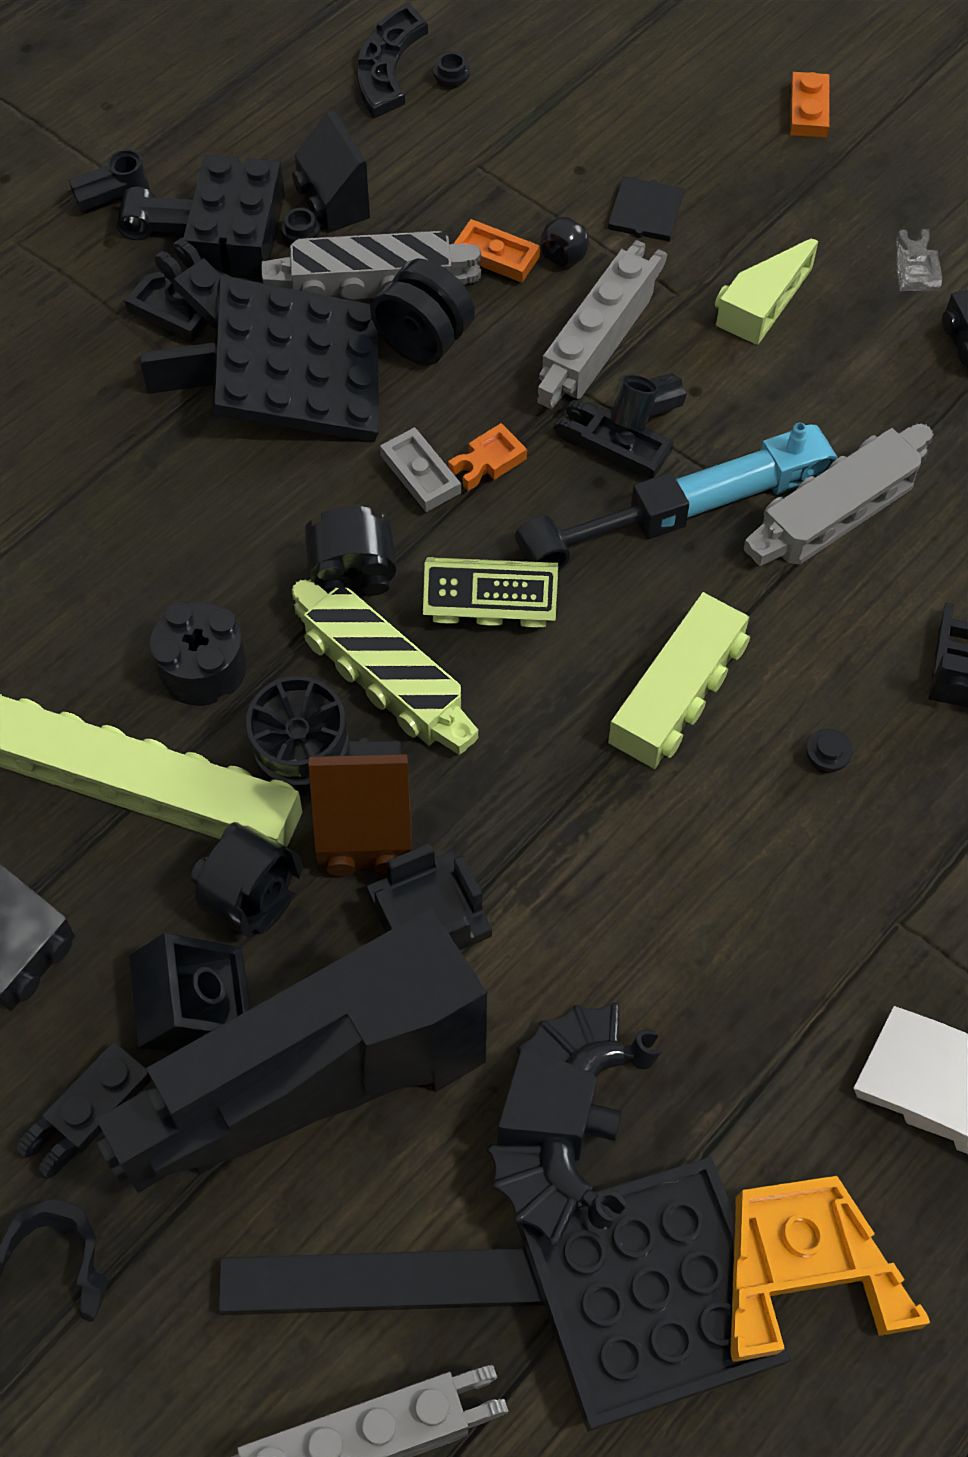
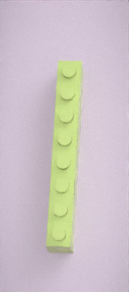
(142, 774)

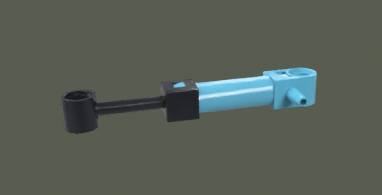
(667, 502)

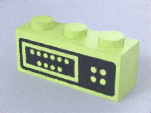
(490, 591)

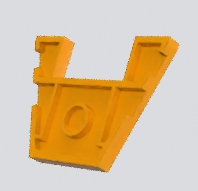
(801, 1241)

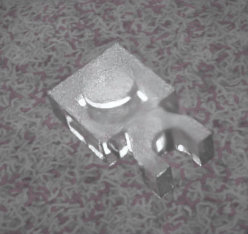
(915, 265)

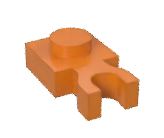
(490, 453)

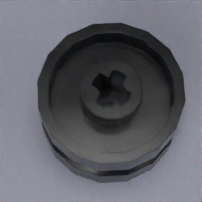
(422, 311)

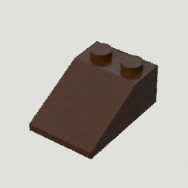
(360, 812)

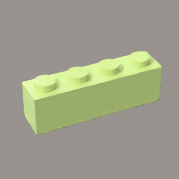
(679, 680)

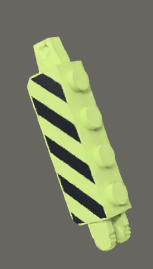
(385, 665)

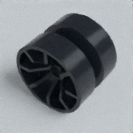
(294, 722)

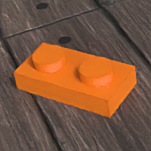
(809, 104)
(501, 250)

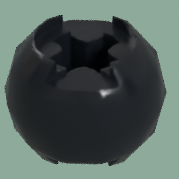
(564, 241)

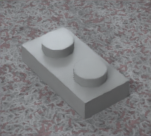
(420, 469)

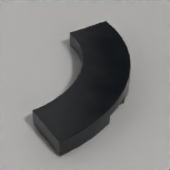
(380, 56)

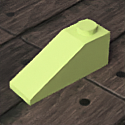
(763, 291)

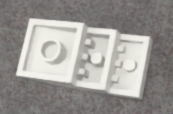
(921, 1073)

